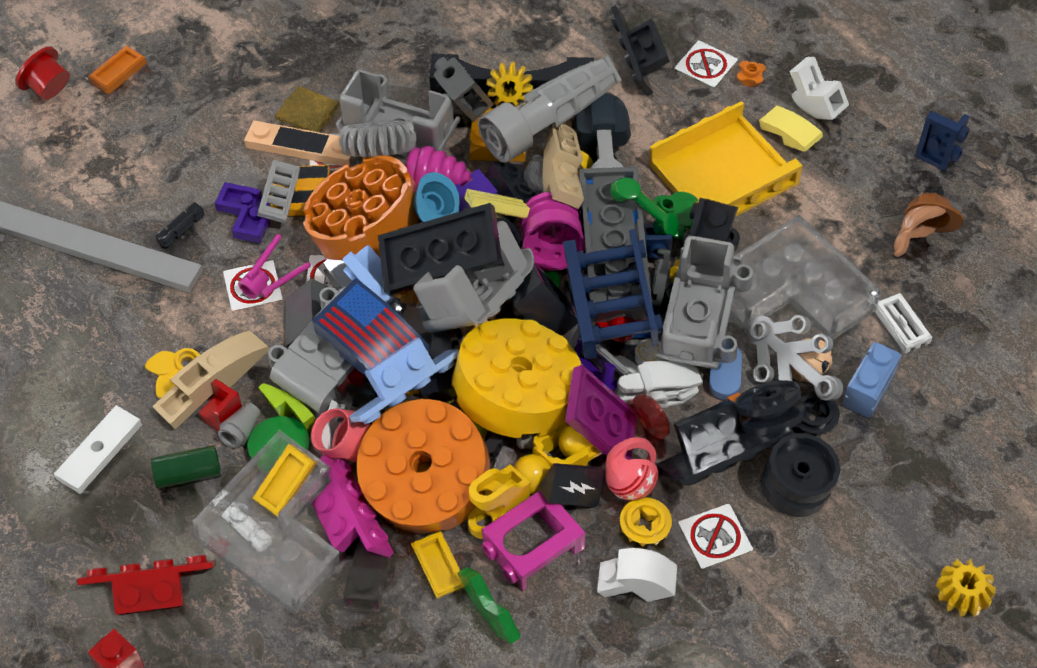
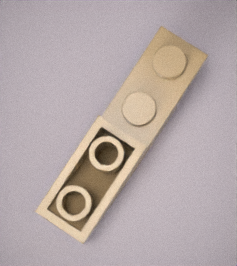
(560, 165)
(223, 362)

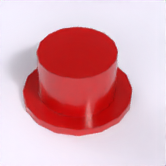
(43, 74)

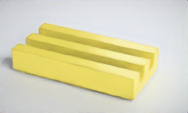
(502, 204)

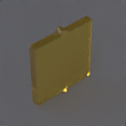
(307, 110)

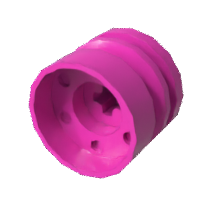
(547, 228)

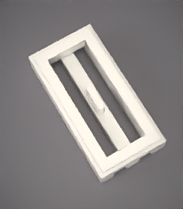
(898, 325)

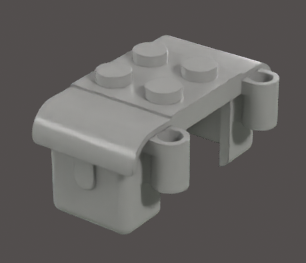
(367, 101)
(459, 303)
(703, 303)
(310, 365)

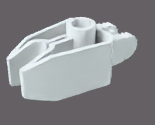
(664, 381)

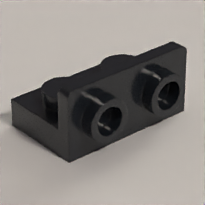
(711, 220)

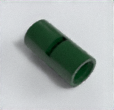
(185, 466)

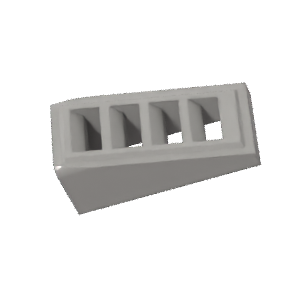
(284, 175)

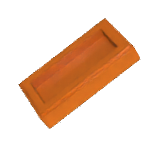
(117, 69)

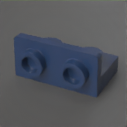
(942, 140)

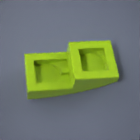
(286, 404)

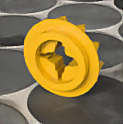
(651, 510)

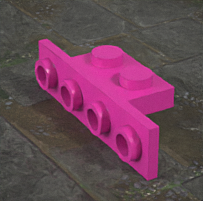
(346, 512)

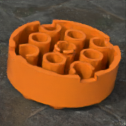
(359, 205)
(413, 436)

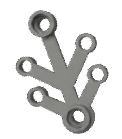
(789, 353)

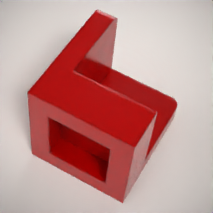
(221, 405)

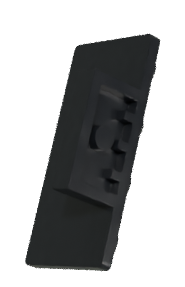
(712, 443)

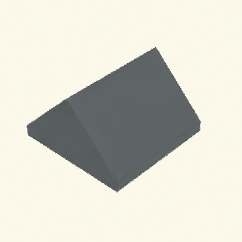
(301, 309)

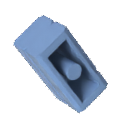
(871, 380)

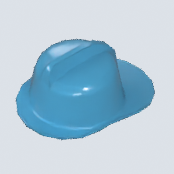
(435, 197)

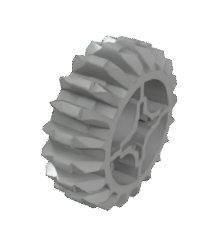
(377, 138)

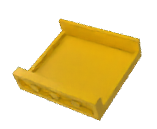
(724, 162)

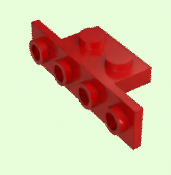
(148, 587)

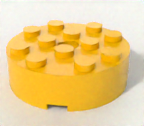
(514, 377)

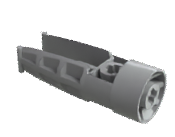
(510, 129)

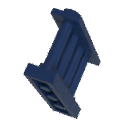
(588, 310)

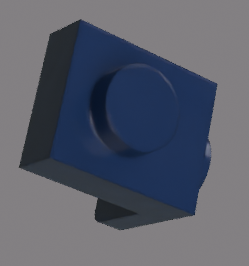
(655, 242)

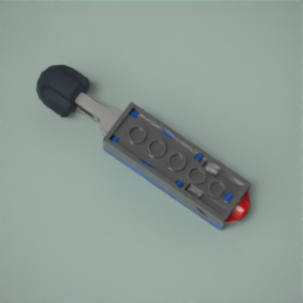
(604, 220)

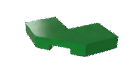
(493, 613)

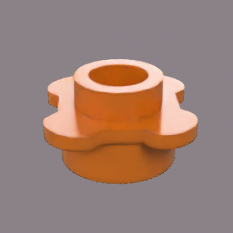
(751, 73)

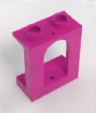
(519, 568)

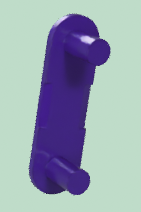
(605, 376)

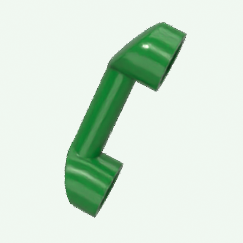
(627, 189)

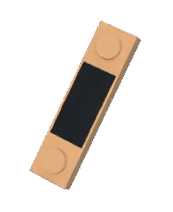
(296, 143)

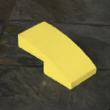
(793, 128)

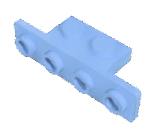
(399, 373)

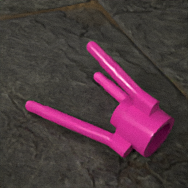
(256, 280)

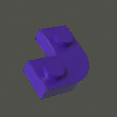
(245, 203)

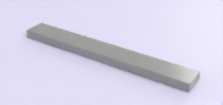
(99, 248)

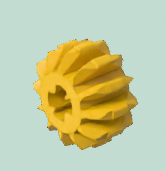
(499, 80)
(954, 585)

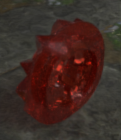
(651, 416)

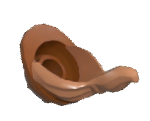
(924, 216)

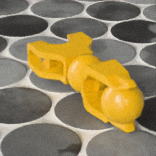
(516, 483)

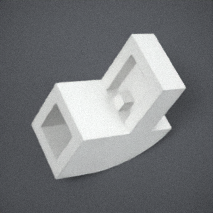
(813, 94)
(638, 571)

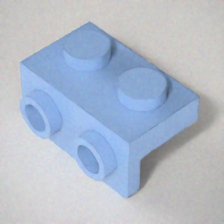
(368, 270)

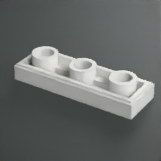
(97, 449)

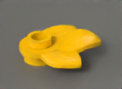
(166, 365)

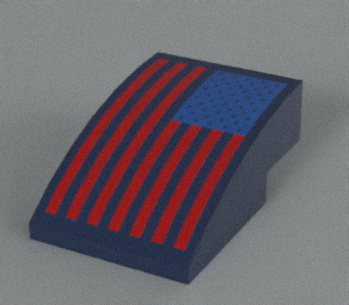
(363, 327)

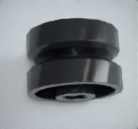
(800, 474)

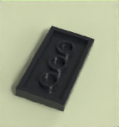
(439, 245)

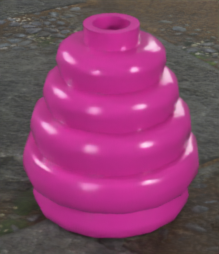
(428, 160)

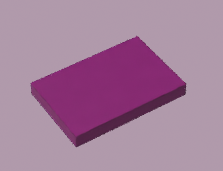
(598, 412)

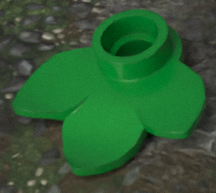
(680, 204)

